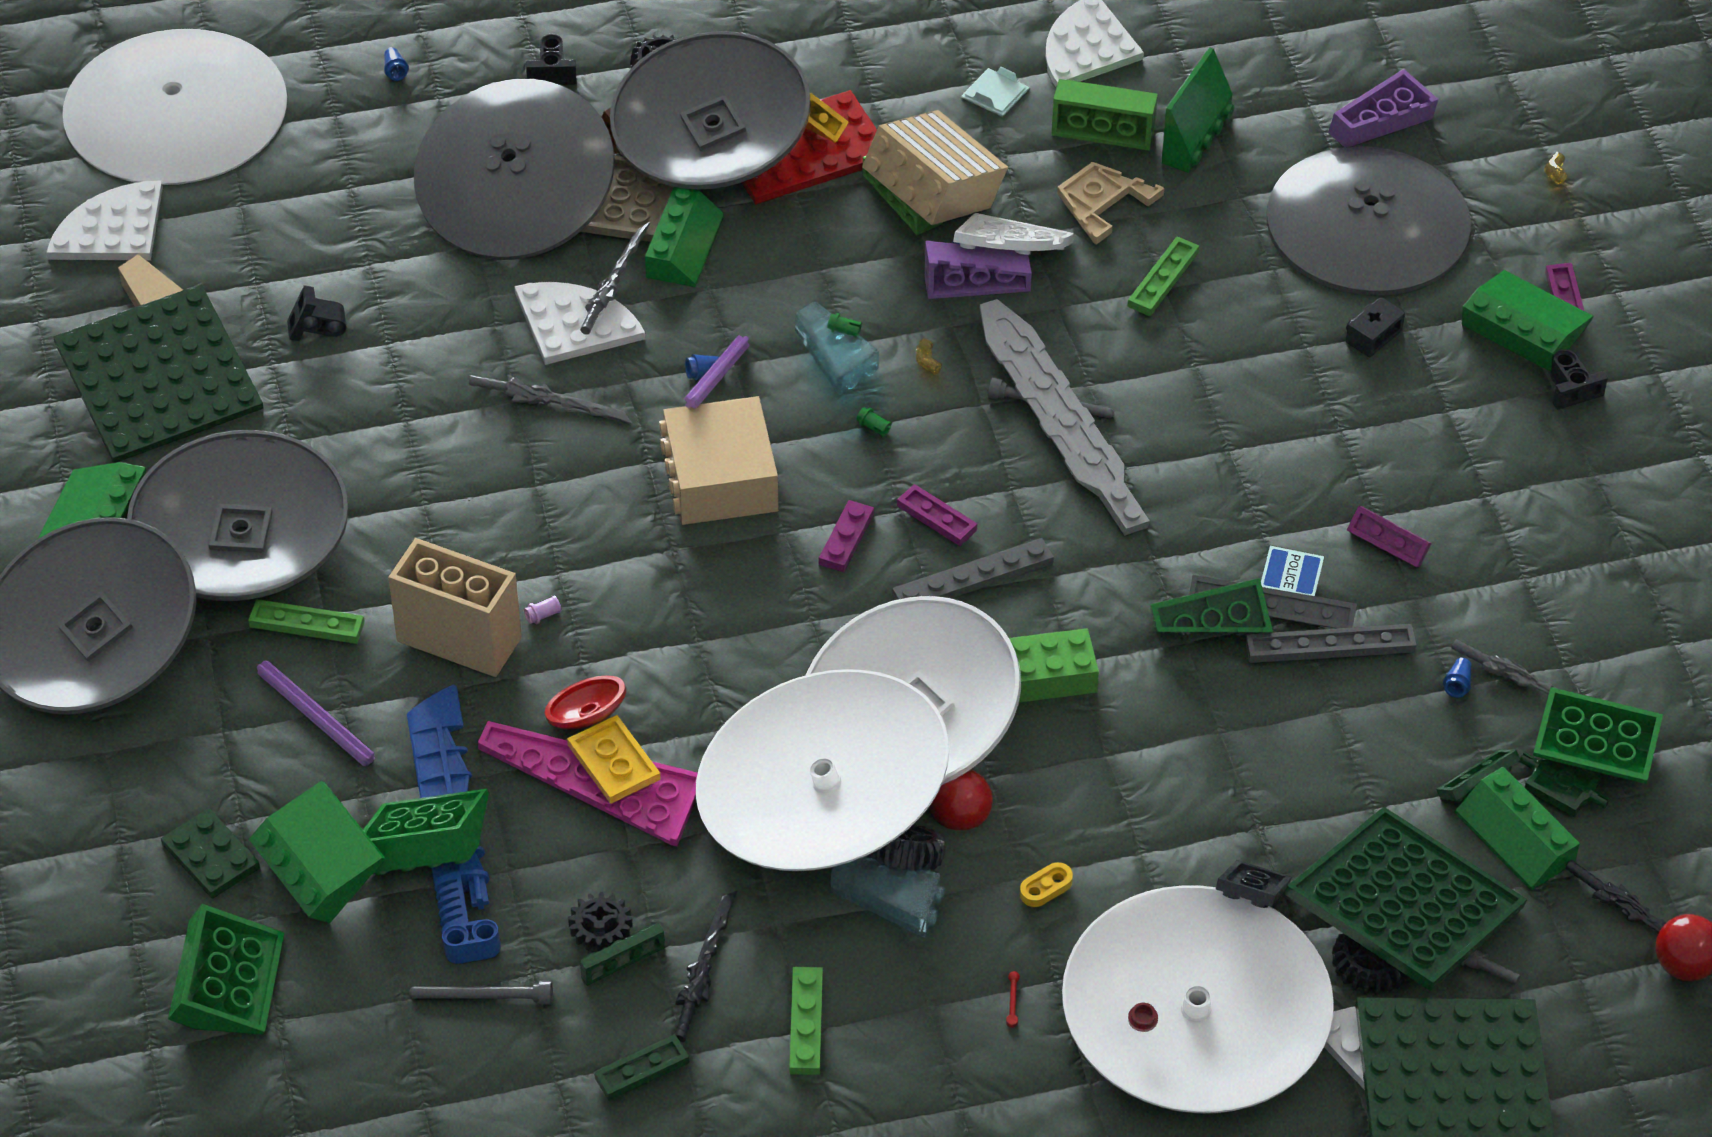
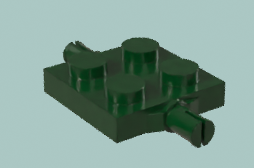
(1563, 784)

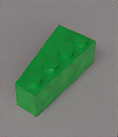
(1223, 609)

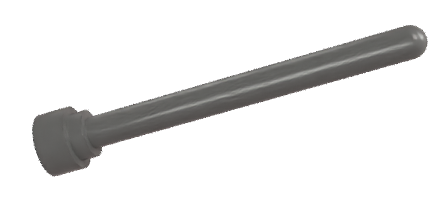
(999, 389)
(539, 992)

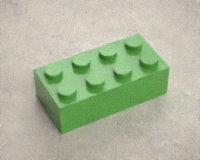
(1104, 114)
(1056, 664)

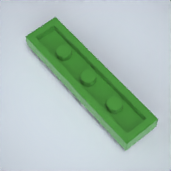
(1163, 276)
(306, 621)
(806, 1020)

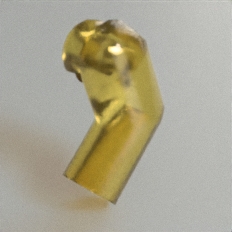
(1554, 169)
(924, 357)

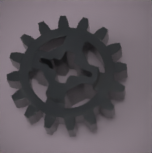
(600, 921)

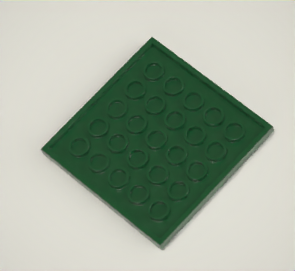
(158, 373)
(1406, 897)
(1453, 1067)

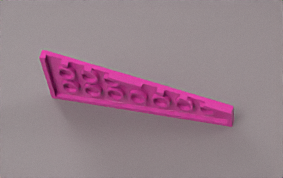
(656, 809)

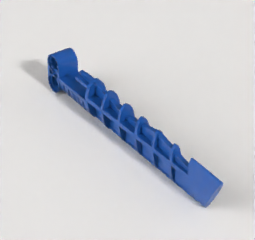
(443, 772)

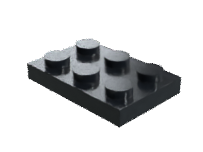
(1253, 883)

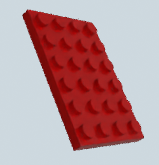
(817, 158)

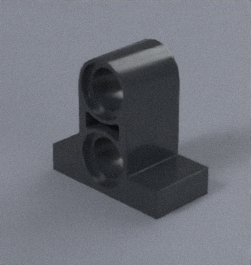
(552, 64)
(315, 316)
(1574, 381)

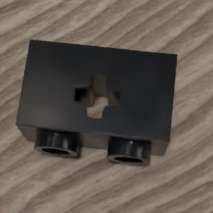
(1374, 327)

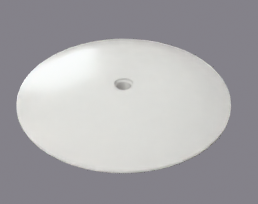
(174, 106)
(822, 770)
(1246, 966)

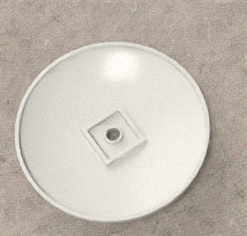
(945, 653)

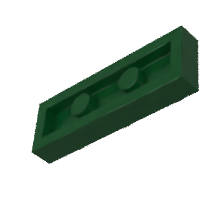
(1460, 786)
(622, 954)
(641, 1067)

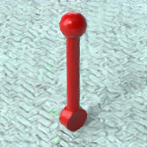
(1012, 1019)

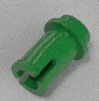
(844, 325)
(868, 418)

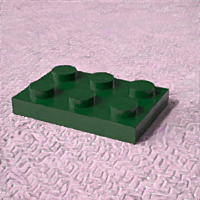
(210, 853)

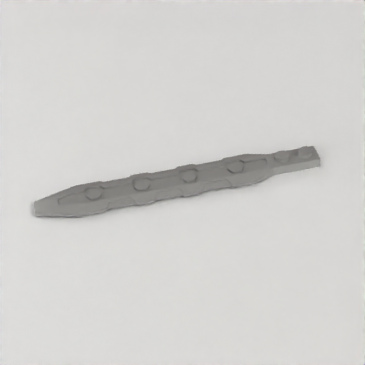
(1061, 413)

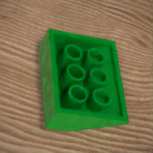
(1196, 114)
(1524, 318)
(95, 493)
(1598, 735)
(428, 830)
(317, 851)
(226, 973)

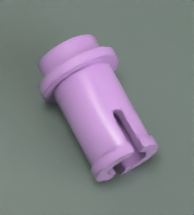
(541, 610)

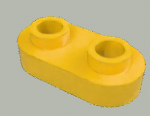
(1043, 884)

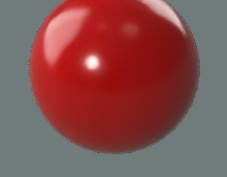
(963, 802)
(1686, 947)

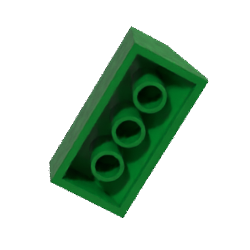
(683, 238)
(1518, 829)

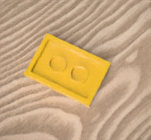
(613, 759)

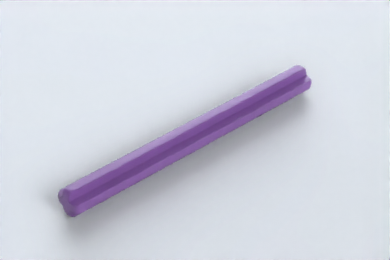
(716, 372)
(315, 713)

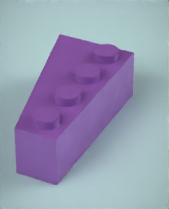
(1383, 110)
(972, 272)

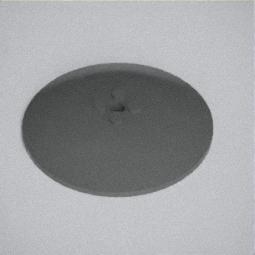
(706, 77)
(522, 204)
(1381, 249)
(251, 480)
(83, 576)

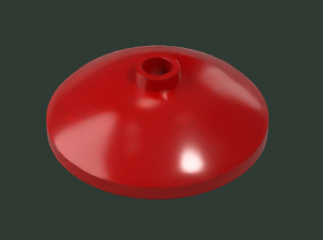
(586, 702)

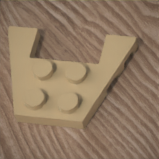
(1096, 190)

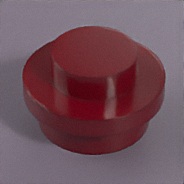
(1143, 1017)

